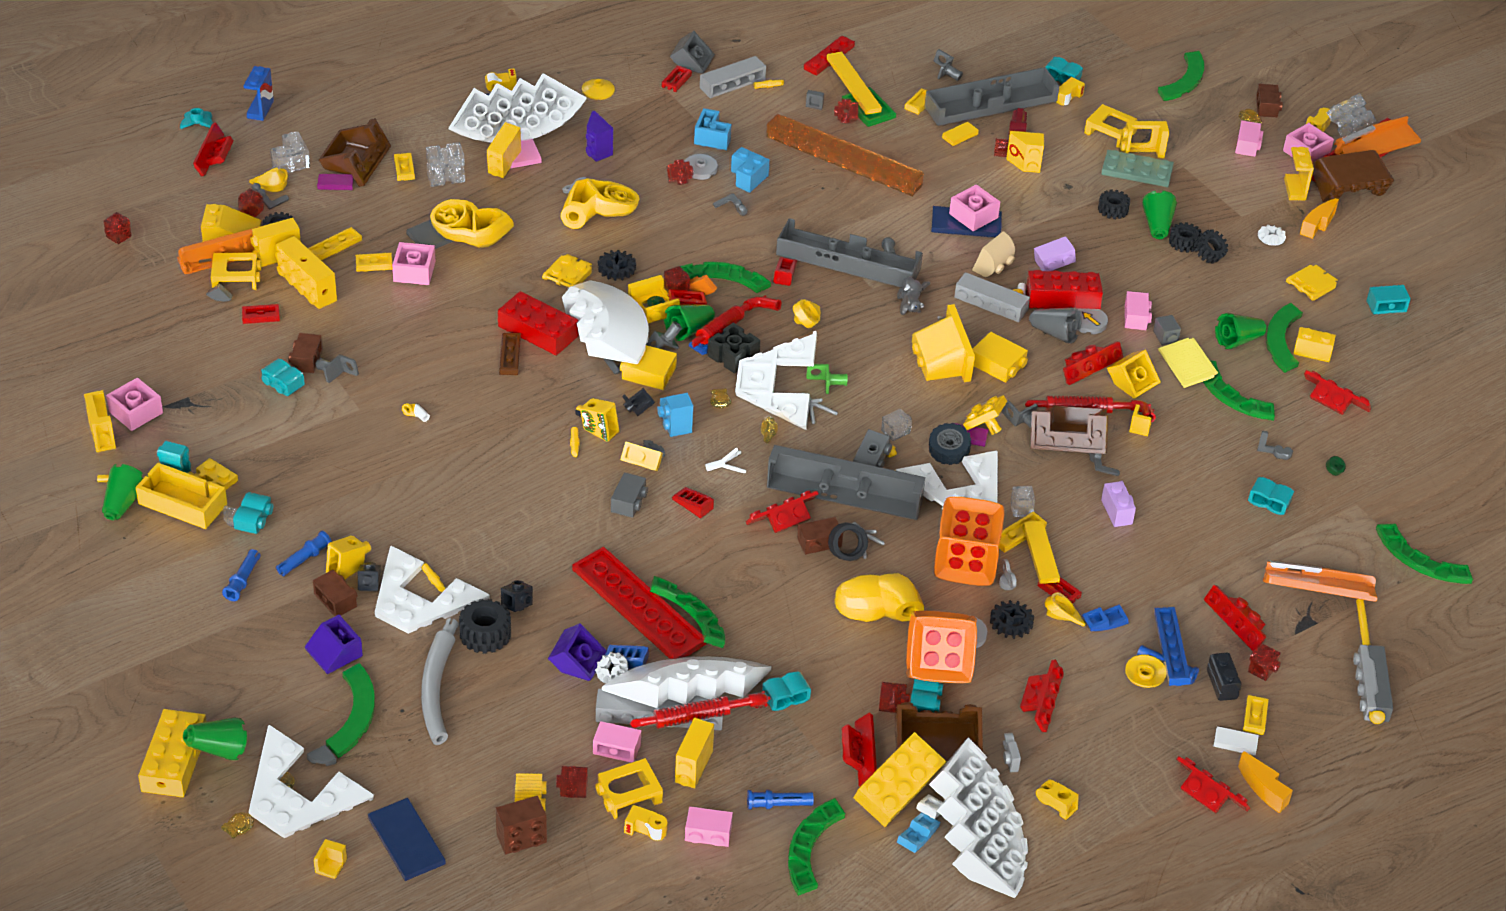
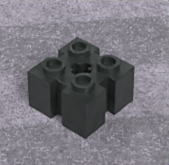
(732, 346)

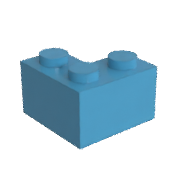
(711, 132)
(749, 169)
(676, 414)

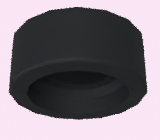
(862, 541)

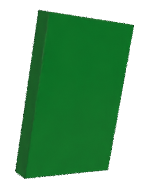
(876, 118)

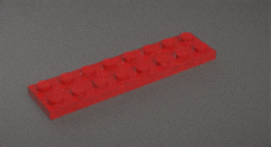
(639, 605)

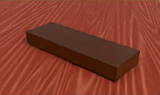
(510, 354)

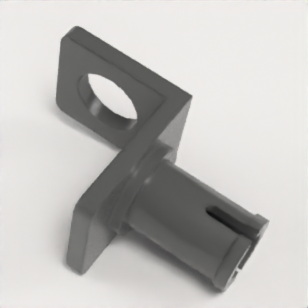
(946, 68)
(666, 338)
(335, 367)
(1019, 417)

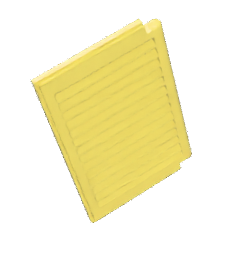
(1188, 362)

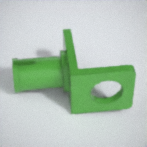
(830, 379)

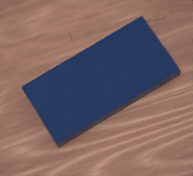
(945, 223)
(406, 839)

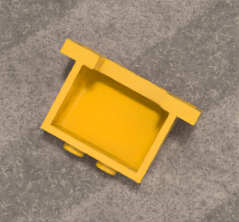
(944, 348)

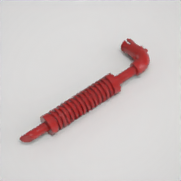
(734, 314)
(1097, 402)
(701, 710)

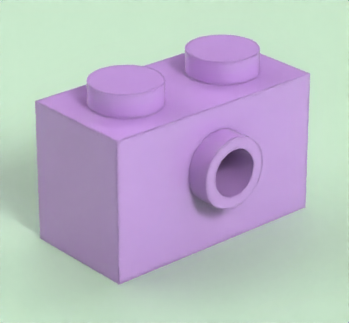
(1054, 254)
(1118, 503)

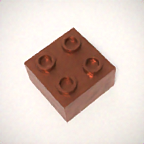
(521, 825)

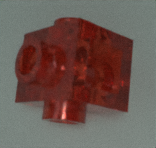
(851, 107)
(674, 174)
(250, 203)
(117, 228)
(676, 279)
(1264, 662)
(891, 695)
(573, 782)

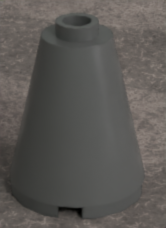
(1058, 322)

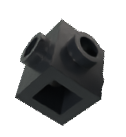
(517, 596)

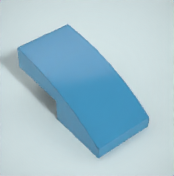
(919, 832)

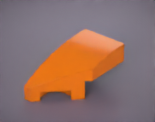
(702, 284)

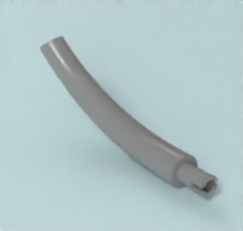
(432, 678)

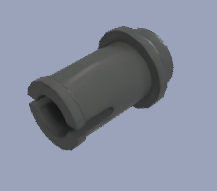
(888, 245)

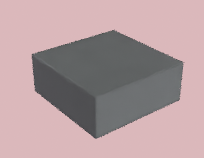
(815, 99)

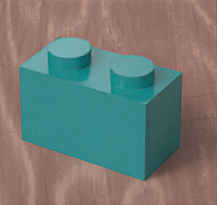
(1388, 299)

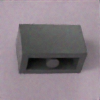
(629, 495)

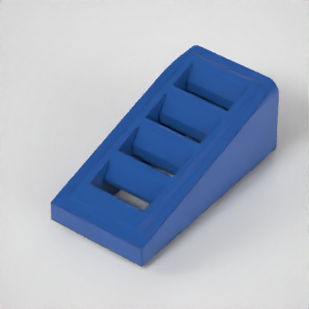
(638, 654)

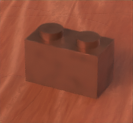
(1268, 100)
(306, 352)
(815, 535)
(335, 593)

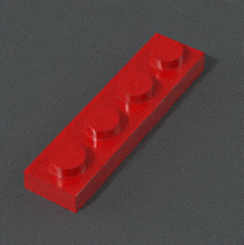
(820, 62)

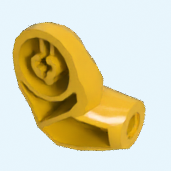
(597, 197)
(466, 223)
(878, 596)

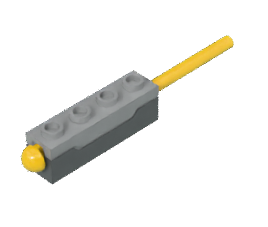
(1372, 675)

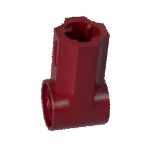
(1018, 121)

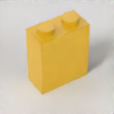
(504, 150)
(267, 236)
(999, 357)
(653, 368)
(694, 753)

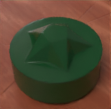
(655, 300)
(1335, 465)

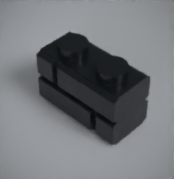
(1224, 676)

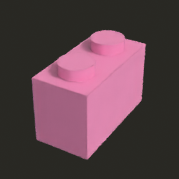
(1249, 138)
(1137, 310)
(617, 742)
(708, 826)

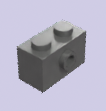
(873, 449)

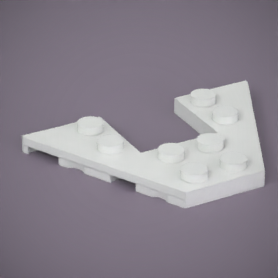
(758, 375)
(981, 469)
(409, 610)
(284, 808)

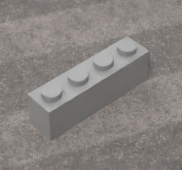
(732, 77)
(992, 297)

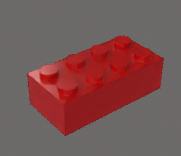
(1064, 289)
(538, 323)

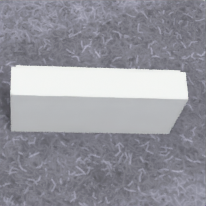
(1235, 740)

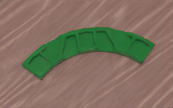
(1189, 81)
(729, 272)
(1276, 337)
(1233, 399)
(1418, 561)
(706, 619)
(361, 712)
(804, 841)

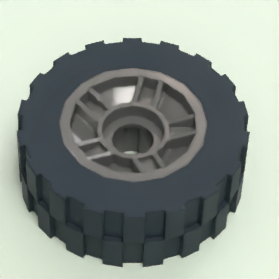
(949, 443)

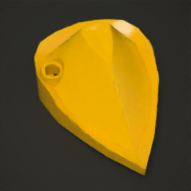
(272, 180)
(806, 313)
(1062, 609)

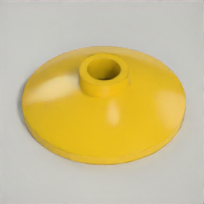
(598, 89)
(1145, 671)

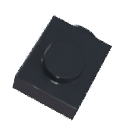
(639, 402)
(368, 576)

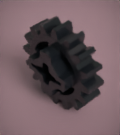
(616, 265)
(1011, 619)

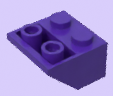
(334, 644)

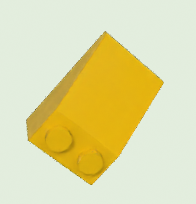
(223, 221)

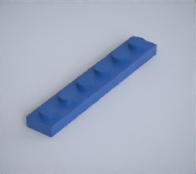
(1172, 646)

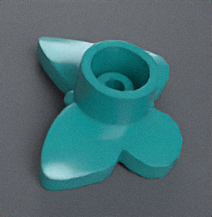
(197, 116)

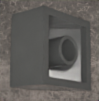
(692, 53)

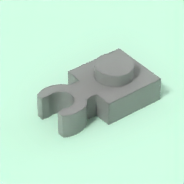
(1011, 755)

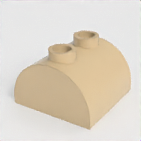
(995, 255)

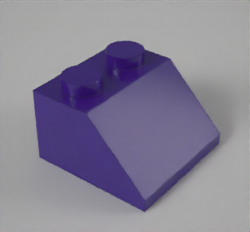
(599, 138)
(577, 653)

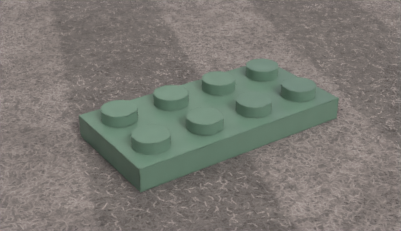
(1137, 168)

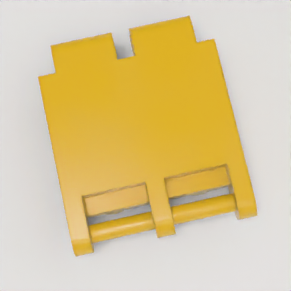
(568, 269)
(1313, 281)

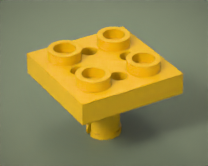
(986, 414)

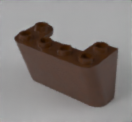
(1351, 173)
(942, 730)

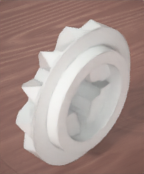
(1276, 235)
(618, 661)

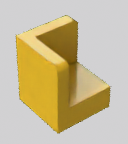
(1140, 424)
(330, 859)

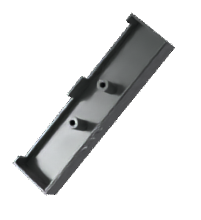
(984, 99)
(847, 257)
(850, 481)

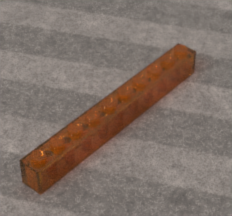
(845, 154)

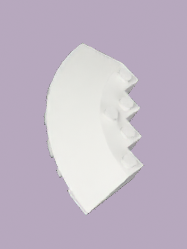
(531, 107)
(608, 321)
(687, 677)
(983, 821)

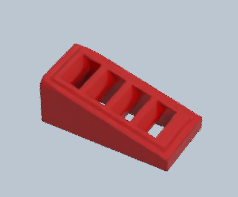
(784, 271)
(700, 508)

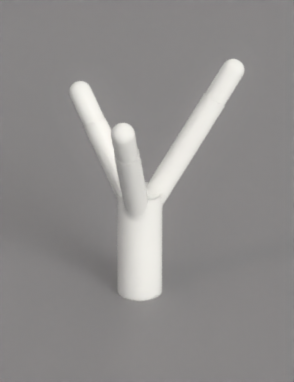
(721, 463)

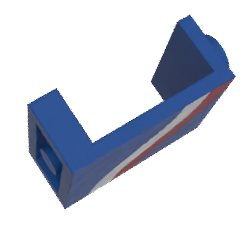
(261, 81)

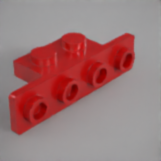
(212, 150)
(1090, 361)
(1332, 396)
(785, 515)
(1237, 616)
(1042, 693)
(860, 747)
(1206, 790)

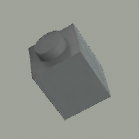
(1167, 329)

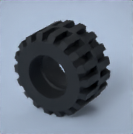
(485, 626)

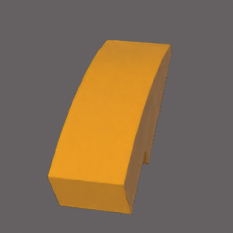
(1319, 218)
(1264, 782)

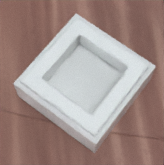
(929, 806)

